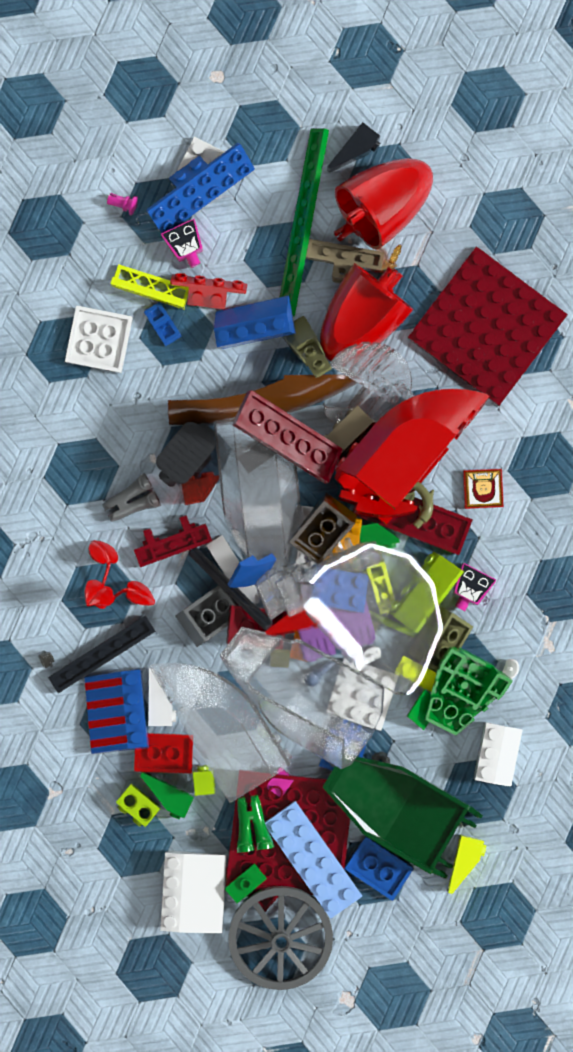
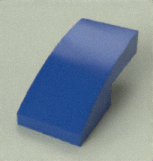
(162, 324)

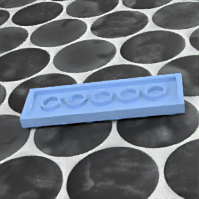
(313, 859)

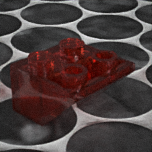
(198, 489)

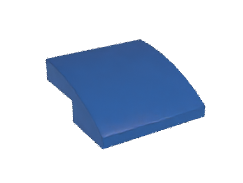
(250, 571)

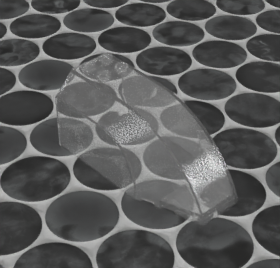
(257, 494)
(325, 718)
(223, 727)

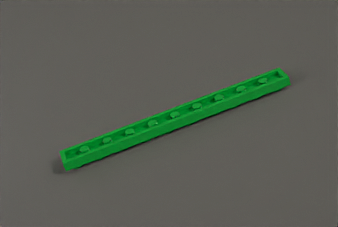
(304, 215)

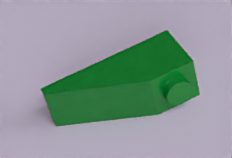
(171, 797)

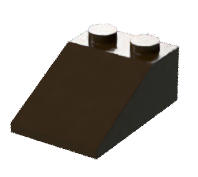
(323, 528)

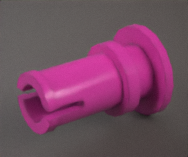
(125, 203)

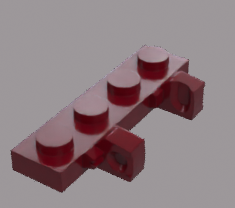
(156, 549)

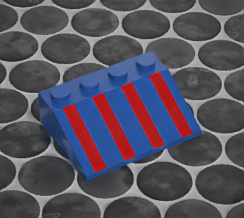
(116, 712)

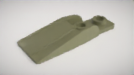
(307, 347)

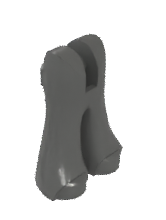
(139, 486)

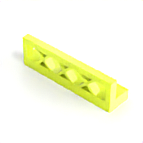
(146, 291)

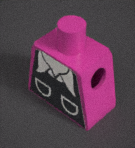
(184, 242)
(471, 586)

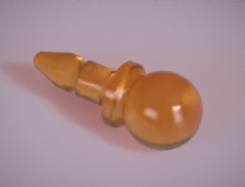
(393, 258)

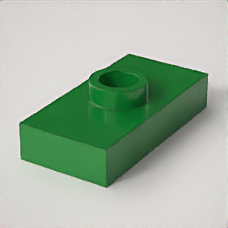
(245, 883)

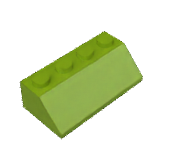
(442, 574)

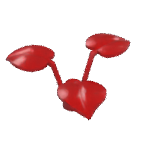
(101, 595)

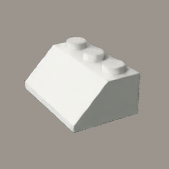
(497, 754)

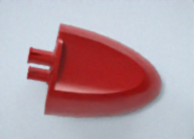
(383, 200)
(362, 311)

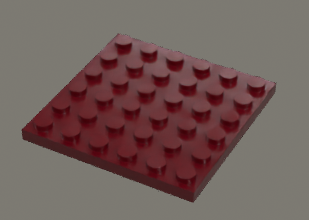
(487, 326)
(321, 811)

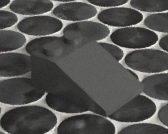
(206, 615)

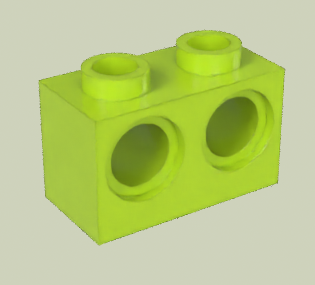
(203, 781)
(141, 801)

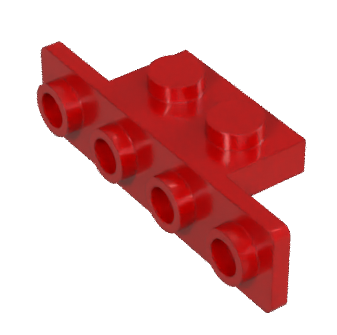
(206, 291)

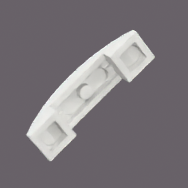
(228, 562)

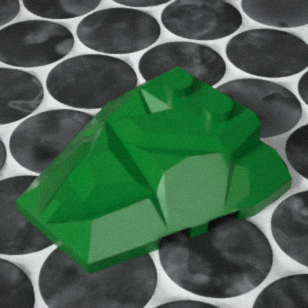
(463, 690)

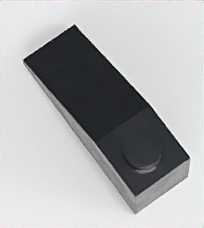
(358, 146)

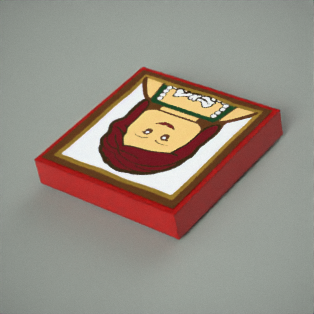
(483, 488)

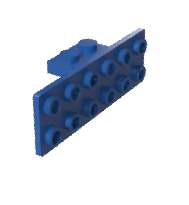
(198, 186)

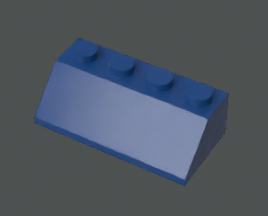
(254, 323)

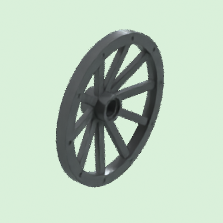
(280, 984)

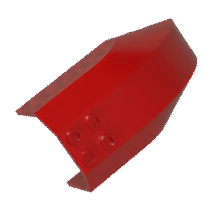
(407, 444)

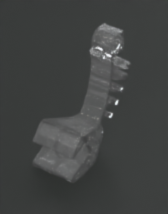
(279, 584)

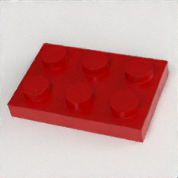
(165, 754)

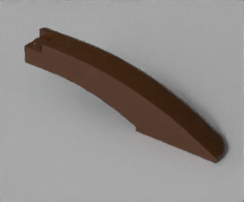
(288, 394)

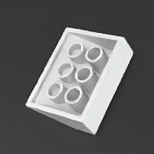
(193, 892)

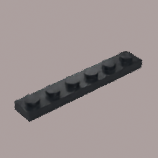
(101, 654)

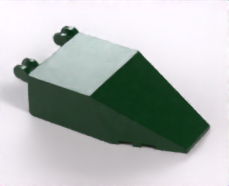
(399, 810)

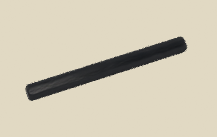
(235, 593)

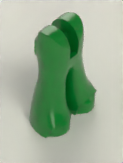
(245, 839)

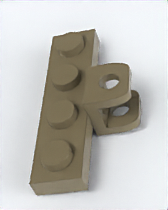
(344, 257)

